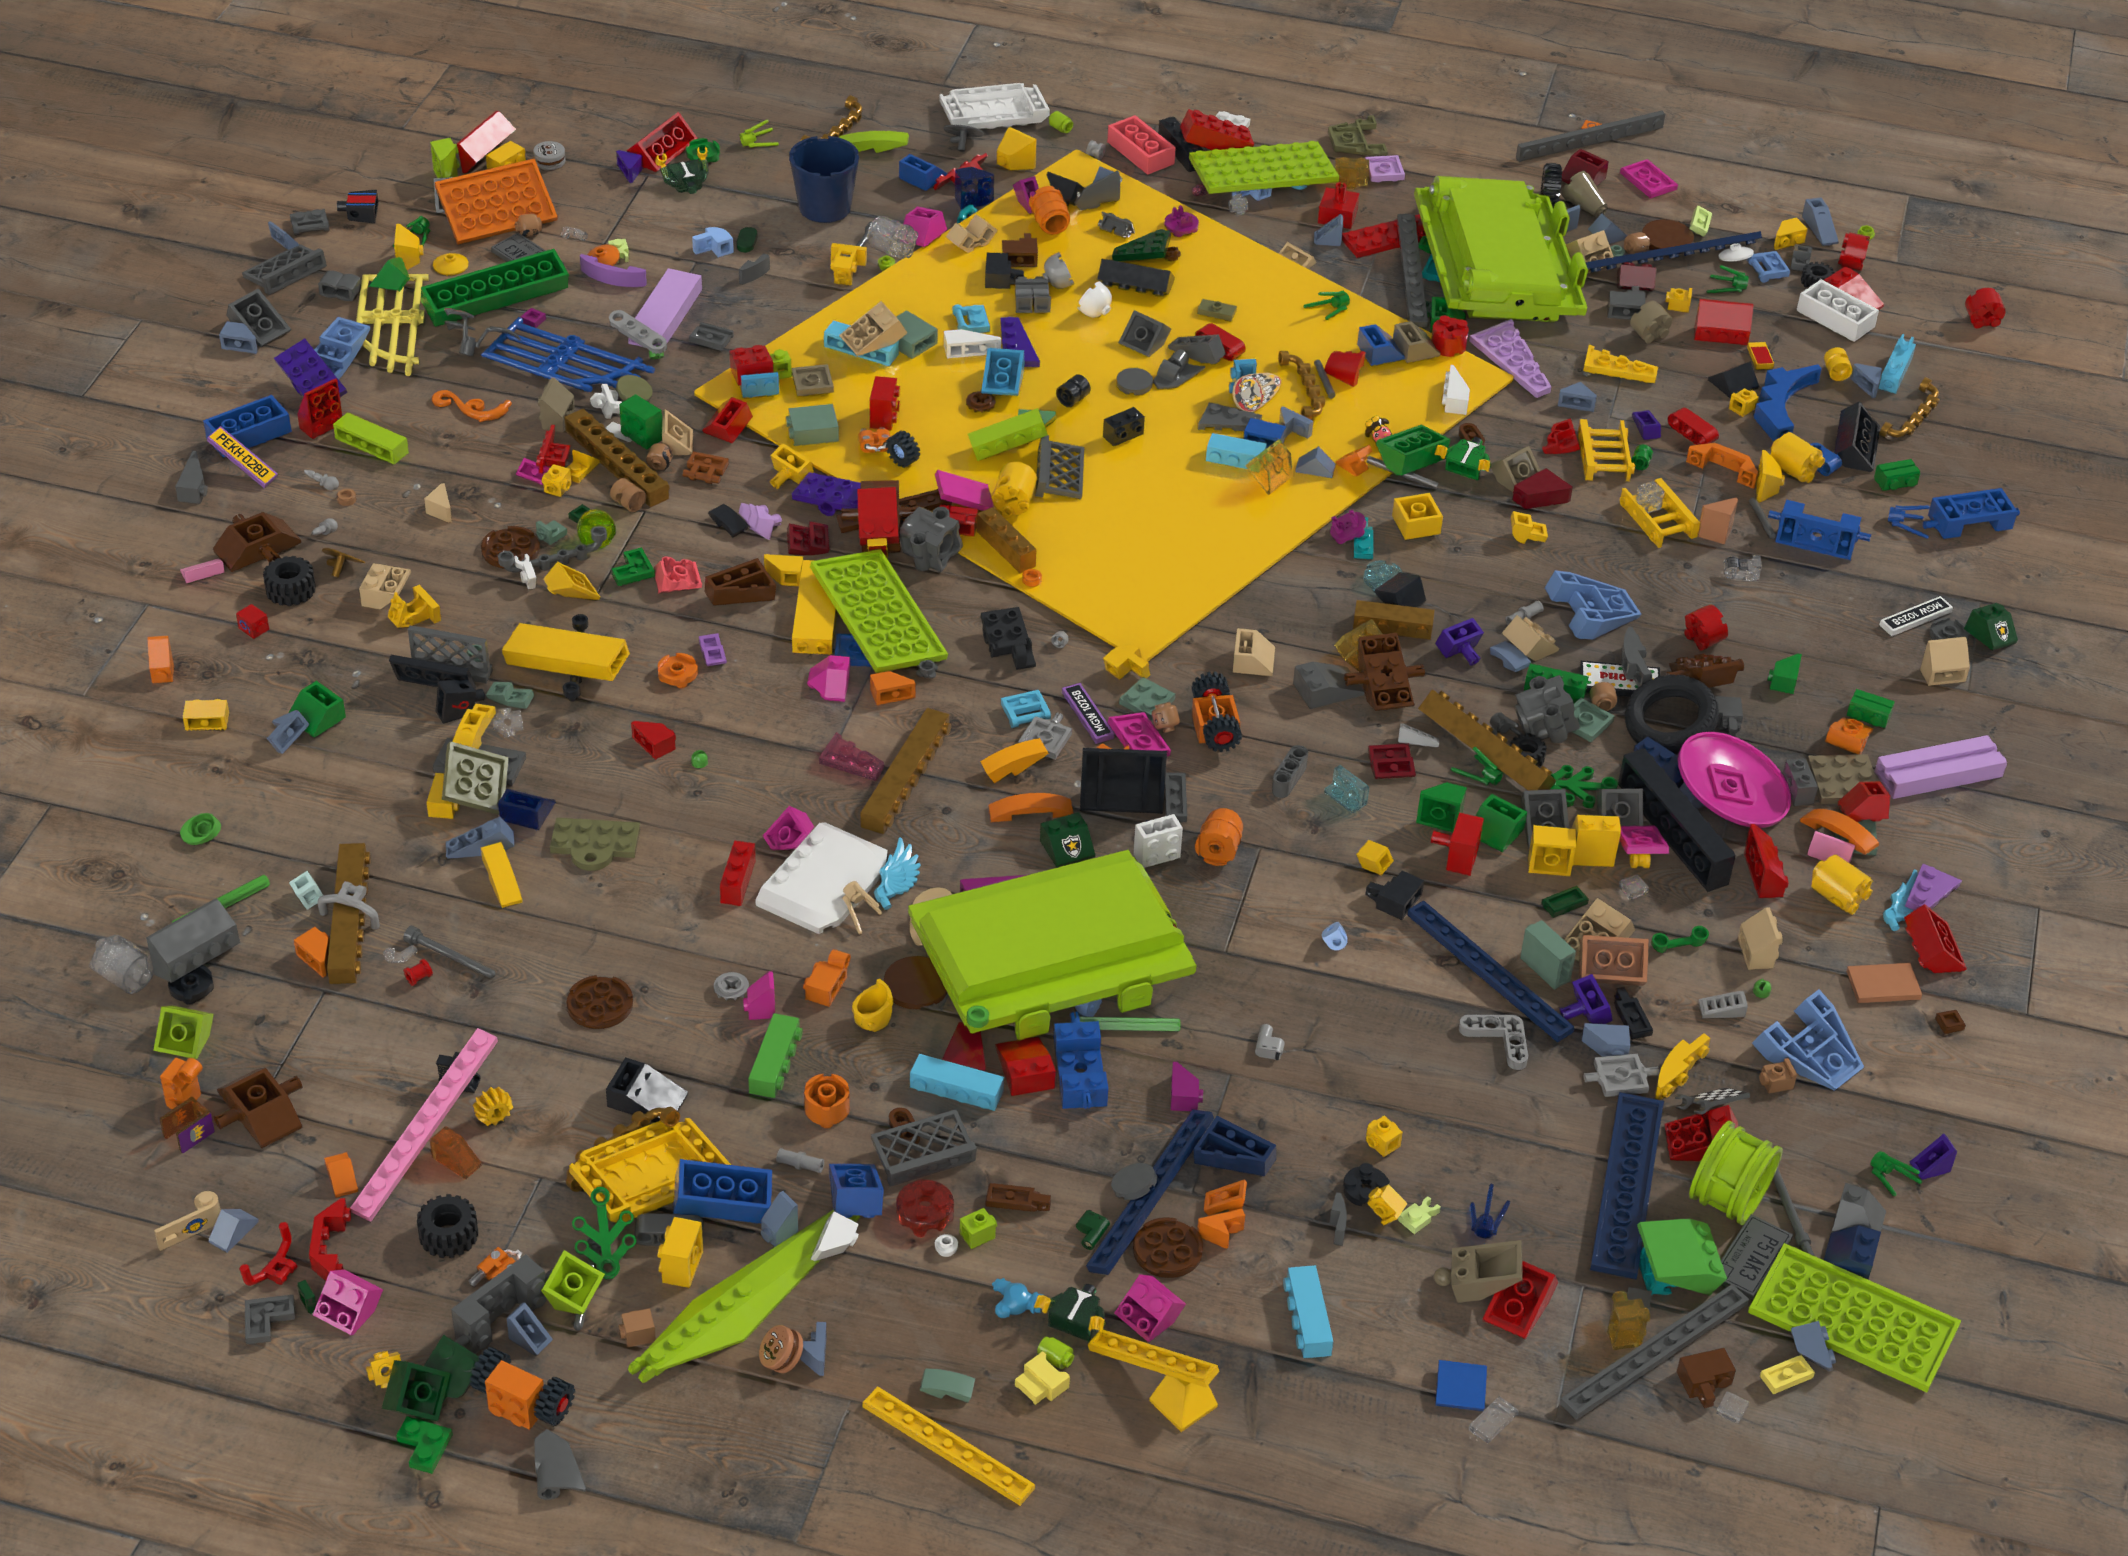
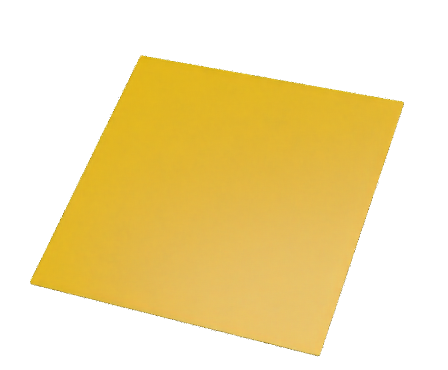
(1156, 523)

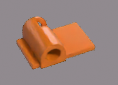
(1849, 735)

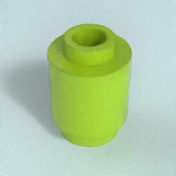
(1060, 122)
(1056, 1352)

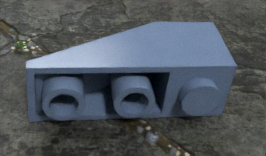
(1819, 220)
(470, 843)

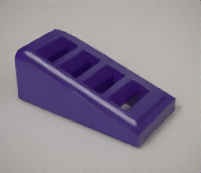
(1647, 424)

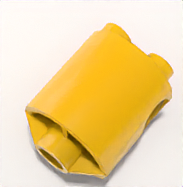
(1797, 457)
(1014, 488)
(1841, 883)

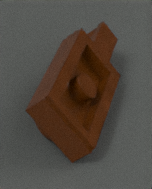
(1016, 1198)

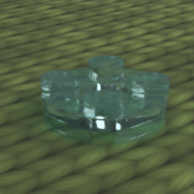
(1375, 569)

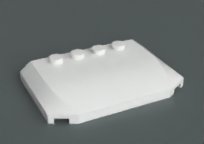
(995, 106)
(813, 877)

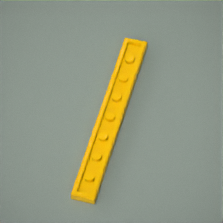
(949, 1446)

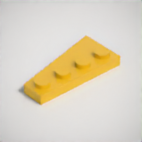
(1610, 365)

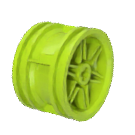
(1735, 1172)

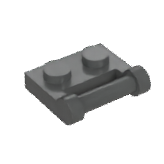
(309, 221)

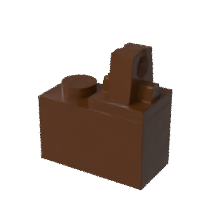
(1022, 251)
(1704, 1373)

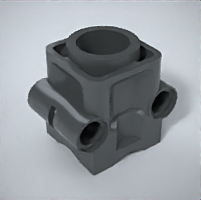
(930, 538)
(1546, 710)

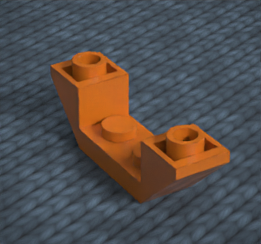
(1701, 454)

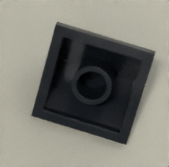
(1735, 379)
(1402, 590)

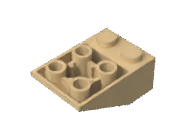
(873, 331)
(1600, 921)

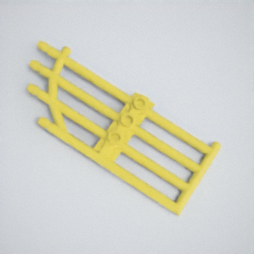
(396, 318)

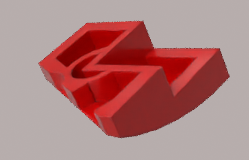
(1345, 366)
(1562, 438)

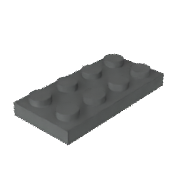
(515, 760)

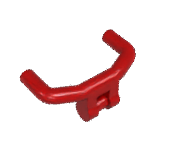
(271, 1270)

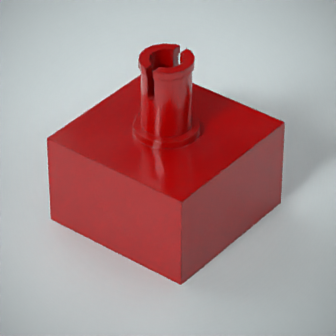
(1338, 202)
(1462, 843)

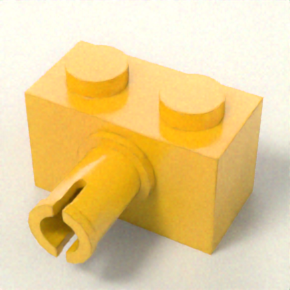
(790, 466)

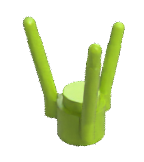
(749, 137)

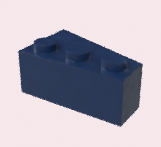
(1664, 758)
(1234, 1149)

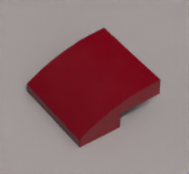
(808, 540)
(1391, 761)

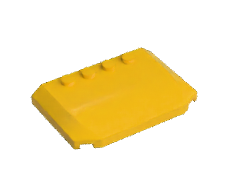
(642, 1166)

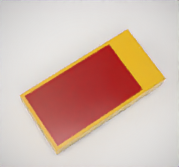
(1760, 355)
(876, 544)

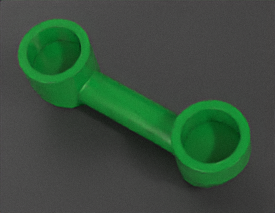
(1698, 937)

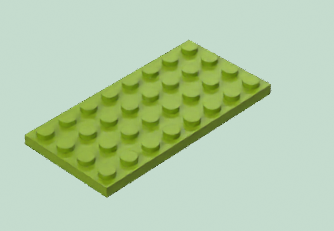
(1263, 167)
(878, 610)
(1859, 1316)

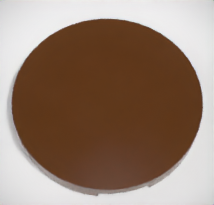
(1667, 233)
(514, 539)
(914, 982)
(599, 1002)
(1167, 1248)

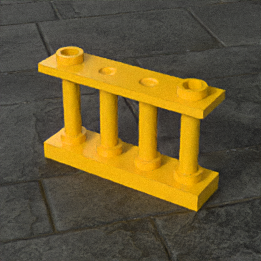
(1589, 455)
(1676, 511)

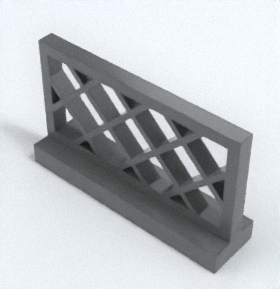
(304, 264)
(1046, 466)
(479, 671)
(929, 1163)

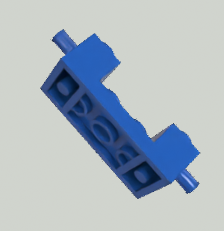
(1952, 512)
(1837, 537)
(1075, 1048)

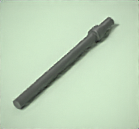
(1802, 1238)

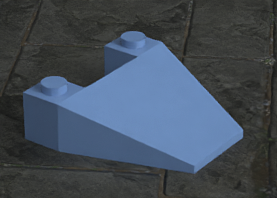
(1596, 604)
(1819, 1051)

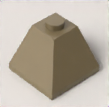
(1515, 467)

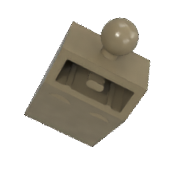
(1482, 1270)

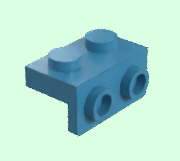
(1241, 368)
(760, 384)

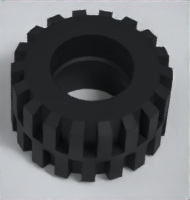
(289, 580)
(445, 1212)

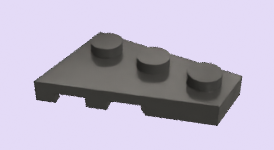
(1226, 417)

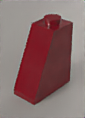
(1542, 490)
(965, 1048)

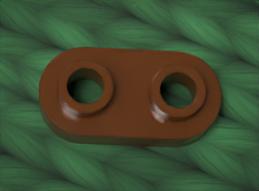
(1469, 431)
(904, 1116)

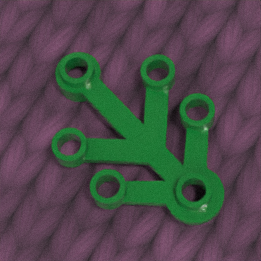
(1576, 784)
(604, 1237)

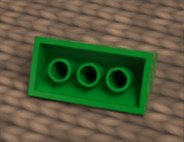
(1411, 449)

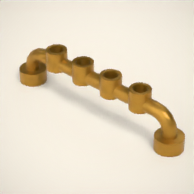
(845, 123)
(1308, 380)
(1917, 417)
(668, 1116)

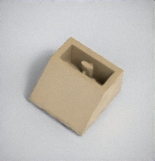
(1592, 247)
(381, 584)
(1530, 638)
(1253, 653)
(1946, 661)
(1760, 940)

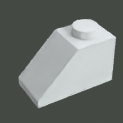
(835, 1237)

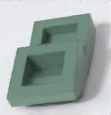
(506, 694)
(942, 1382)

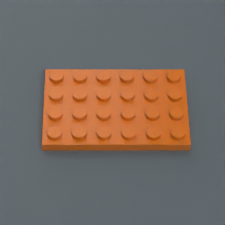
(493, 199)

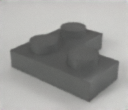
(263, 1311)

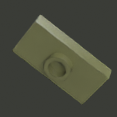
(1217, 309)

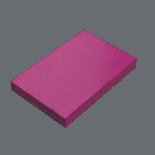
(1648, 178)
(963, 491)
(1137, 732)
(1642, 840)

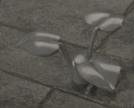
(468, 343)

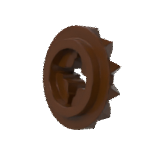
(987, 401)

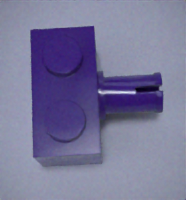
(1461, 639)
(1589, 1002)

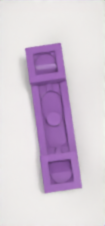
(612, 275)

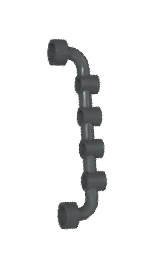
(544, 561)

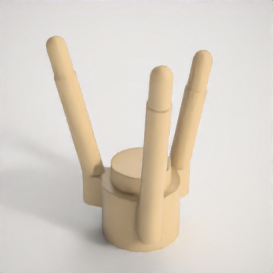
(854, 893)

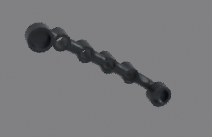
(572, 689)

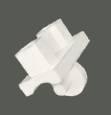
(606, 401)

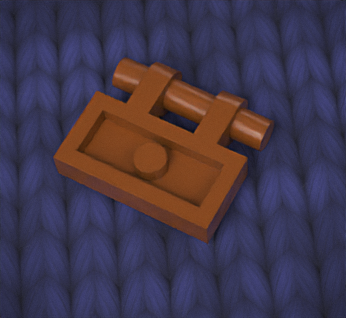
(706, 463)

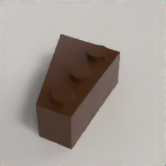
(740, 584)

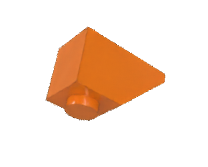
(160, 659)
(891, 687)
(314, 950)

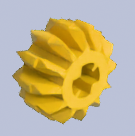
(493, 1106)

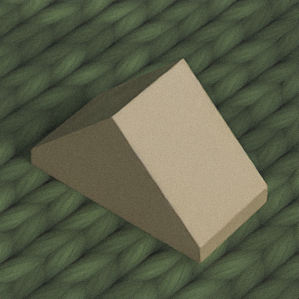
(438, 504)

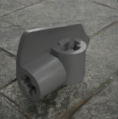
(1101, 191)
(1175, 371)
(555, 1466)

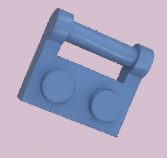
(1773, 263)

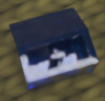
(973, 187)
(524, 808)

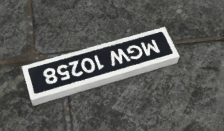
(1916, 616)

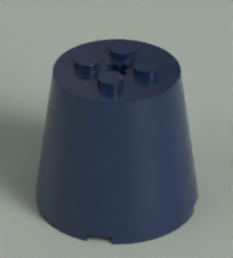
(824, 177)

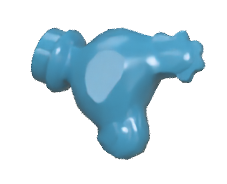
(1015, 1299)

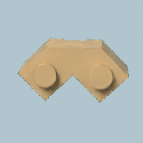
(975, 234)

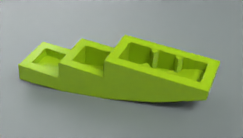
(878, 140)

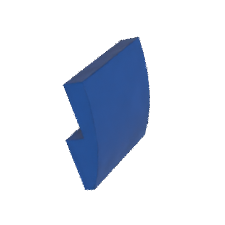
(1461, 1385)

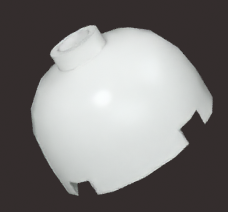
(1096, 301)

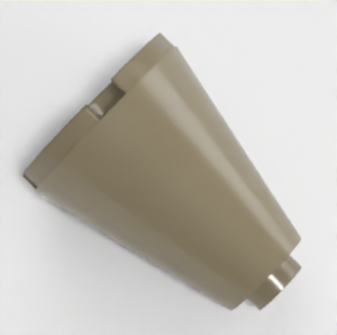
(1584, 192)

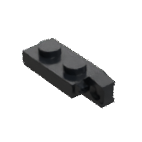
(1632, 1014)

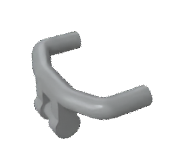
(354, 901)

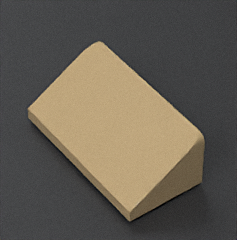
(1297, 255)

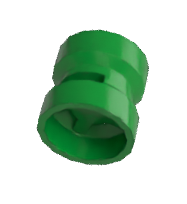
(1642, 457)

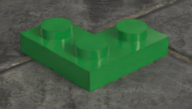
(637, 568)
(429, 1442)

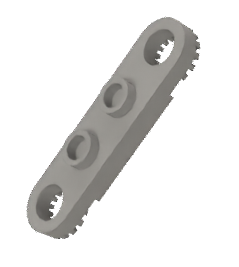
(637, 331)

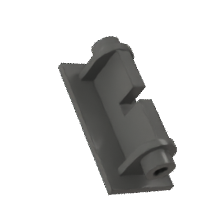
(1123, 226)

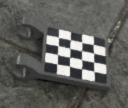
(1711, 1099)

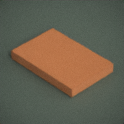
(1884, 982)

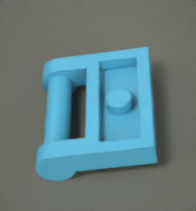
(976, 316)
(1022, 704)

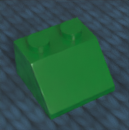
(1441, 806)

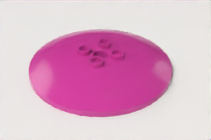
(1734, 779)

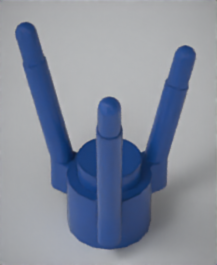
(1896, 516)

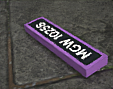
(1088, 713)

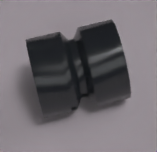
(1073, 390)

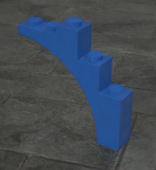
(1777, 390)

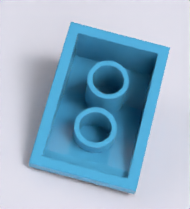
(1003, 371)

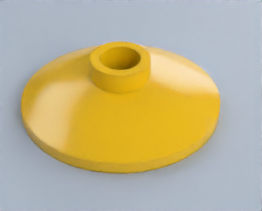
(450, 264)

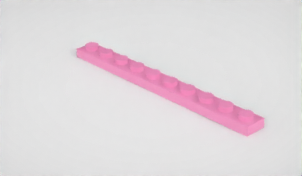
(423, 1125)

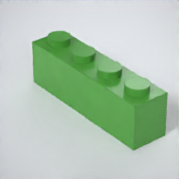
(775, 1055)

